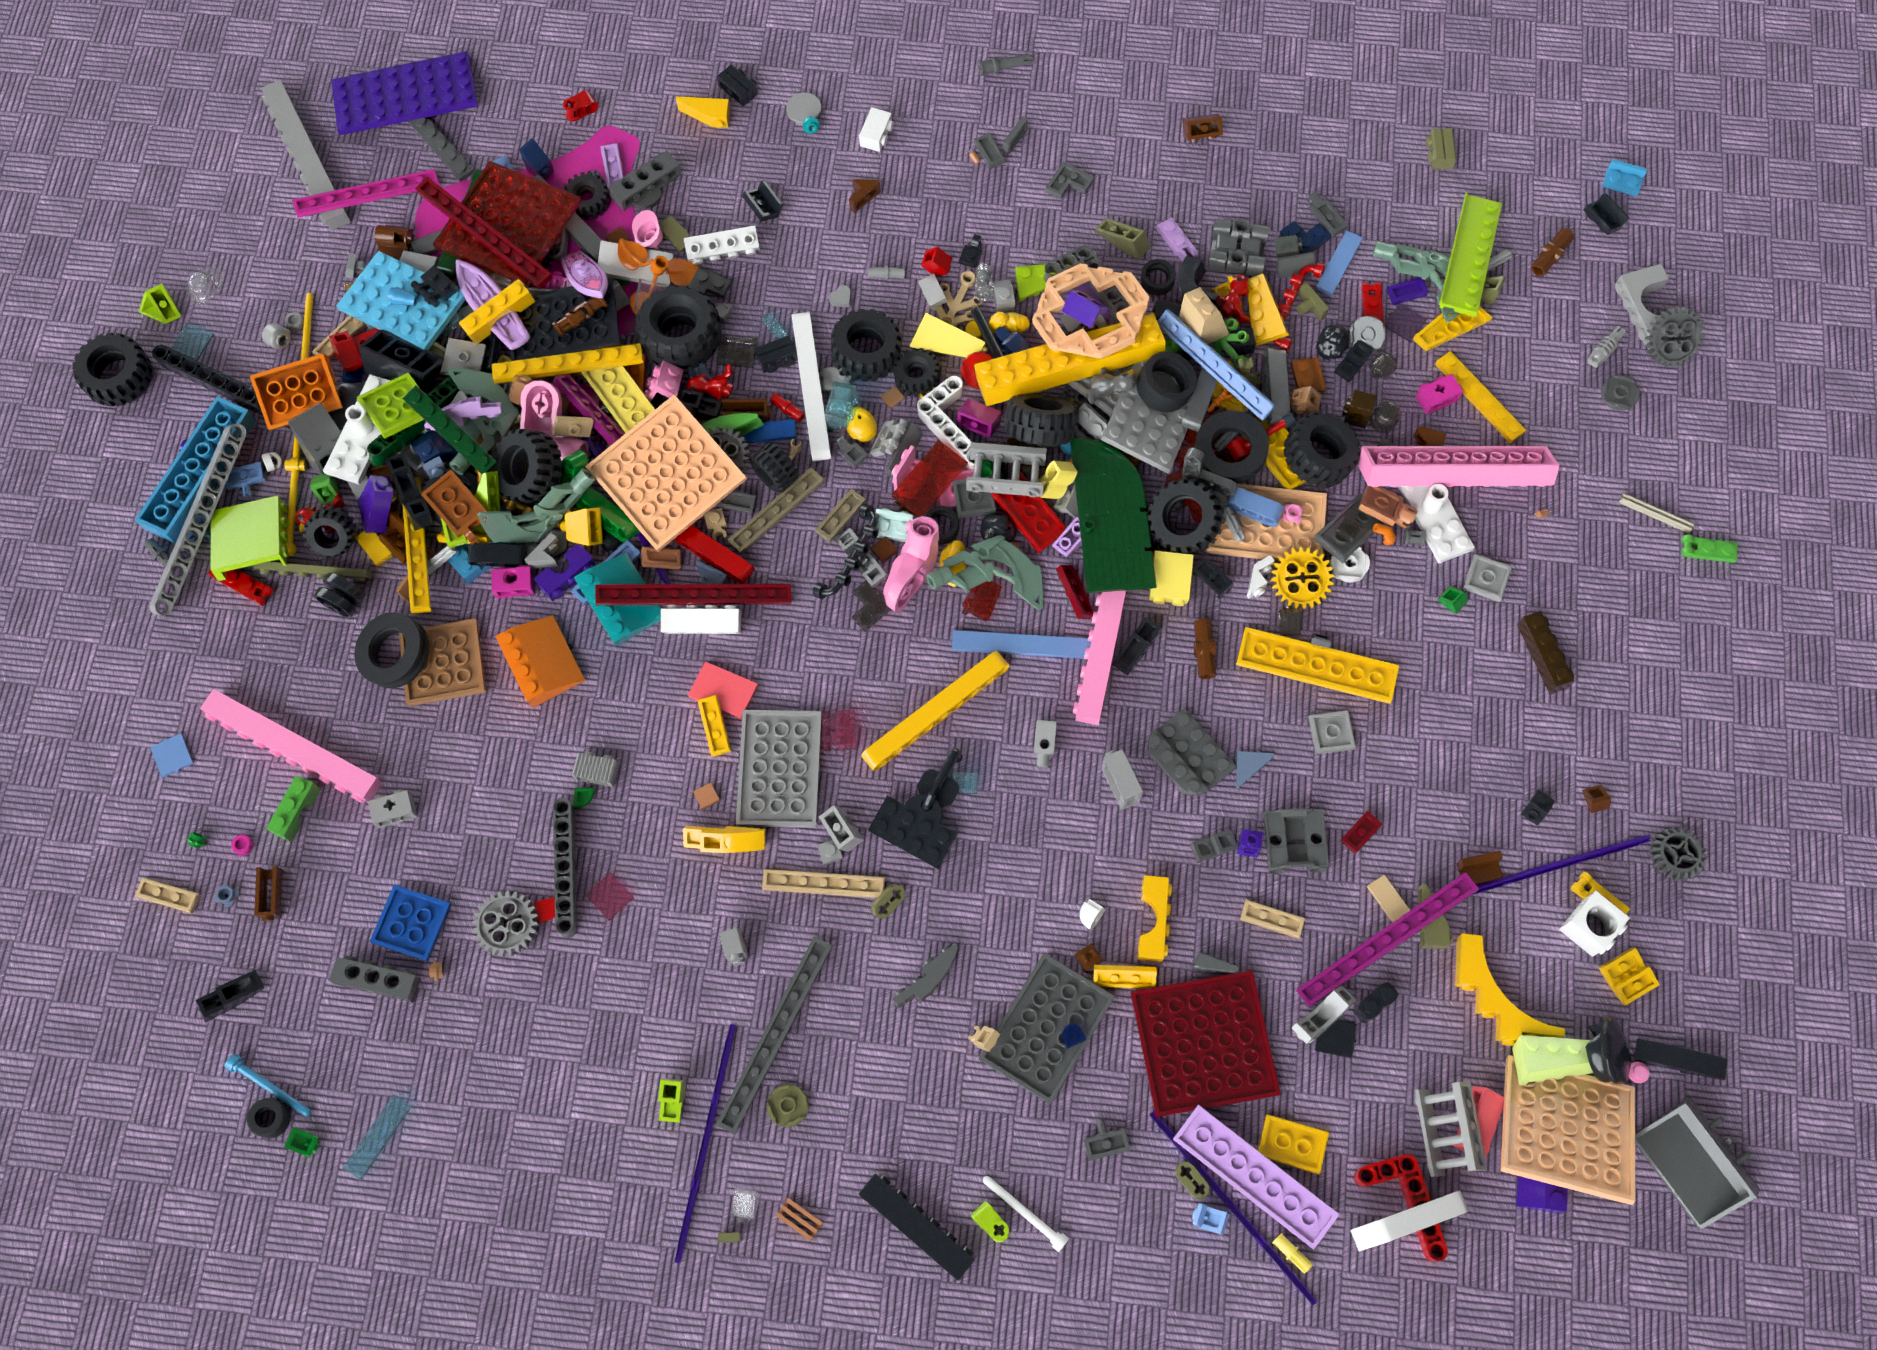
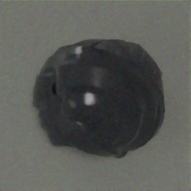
(1336, 337)
(998, 524)

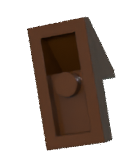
(864, 192)

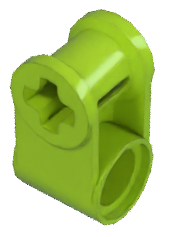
(988, 1219)

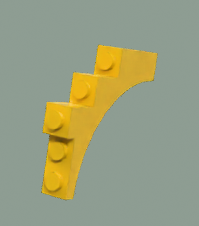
(1490, 1001)

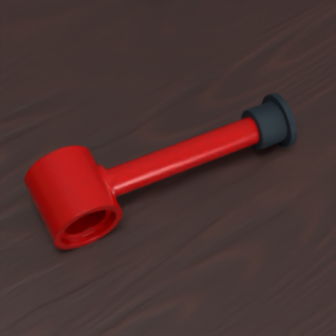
(1240, 449)

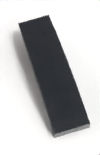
(1681, 1059)

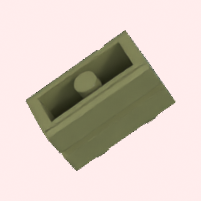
(1441, 148)

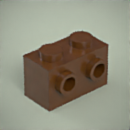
(1202, 126)

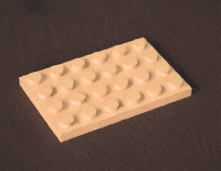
(1274, 541)

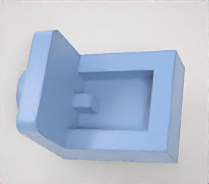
(1210, 1219)

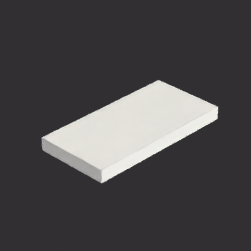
(610, 263)

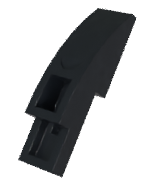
(703, 406)

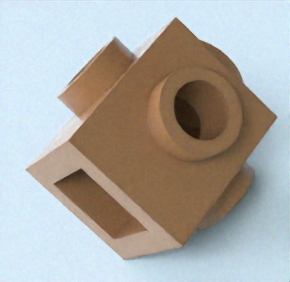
(1305, 400)

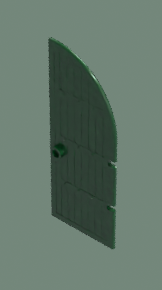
(1111, 520)

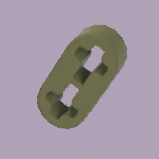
(889, 903)
(1196, 1176)

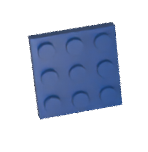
(410, 923)

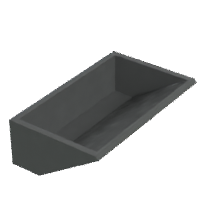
(1696, 1163)

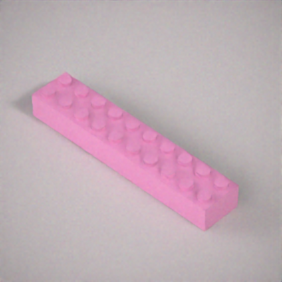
(1458, 466)

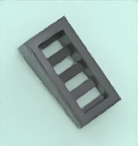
(1210, 964)

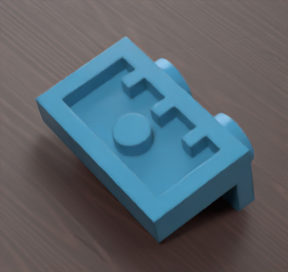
(1624, 177)

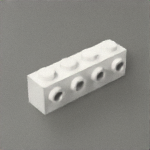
(721, 244)
(701, 620)

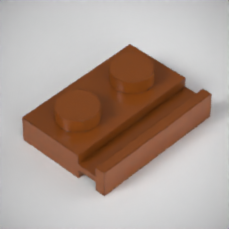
(1308, 373)

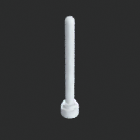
(1057, 1239)

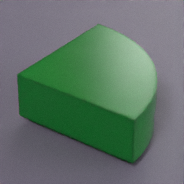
(582, 797)

